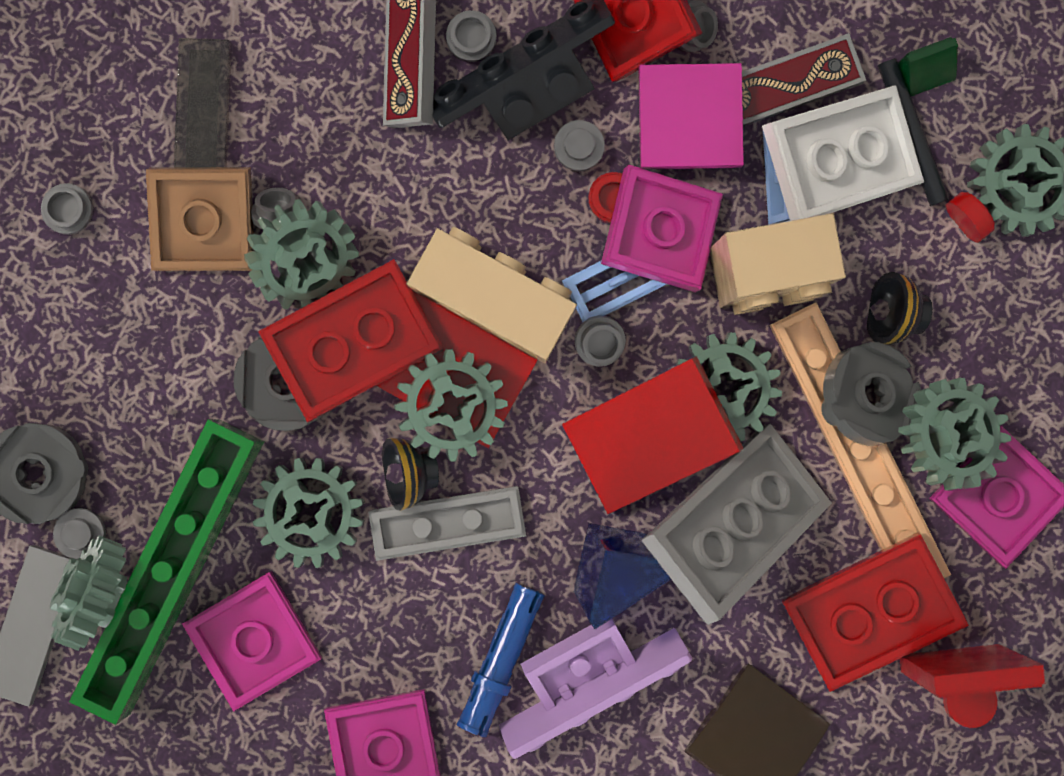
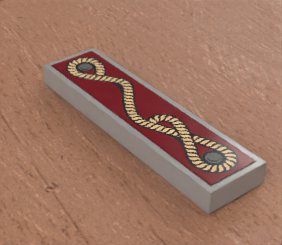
(409, 63)
(800, 79)

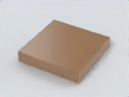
(199, 218)

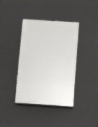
(843, 154)

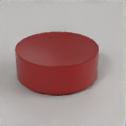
(604, 195)
(971, 216)
(971, 709)

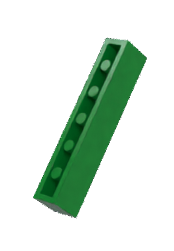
(166, 571)

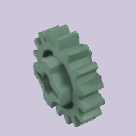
(1023, 158)
(300, 253)
(758, 378)
(460, 426)
(954, 434)
(296, 491)
(88, 593)

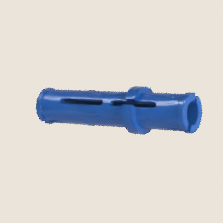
(497, 668)

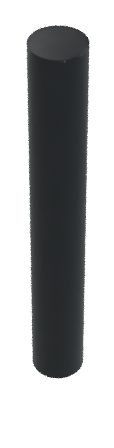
(933, 183)

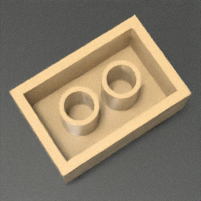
(777, 261)
(493, 293)

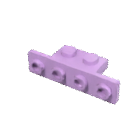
(585, 678)

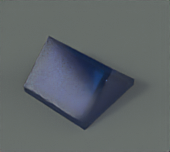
(614, 572)

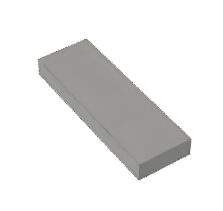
(447, 523)
(28, 625)

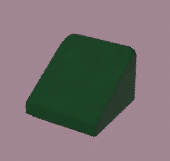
(930, 66)

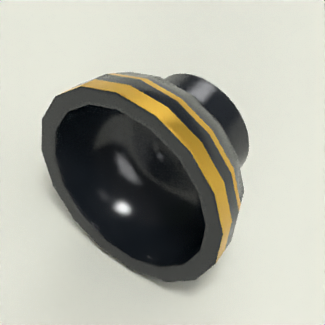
(908, 308)
(418, 472)

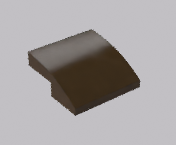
(756, 730)

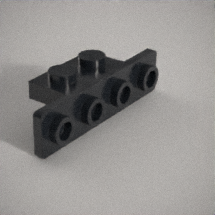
(530, 77)

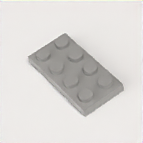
(737, 524)

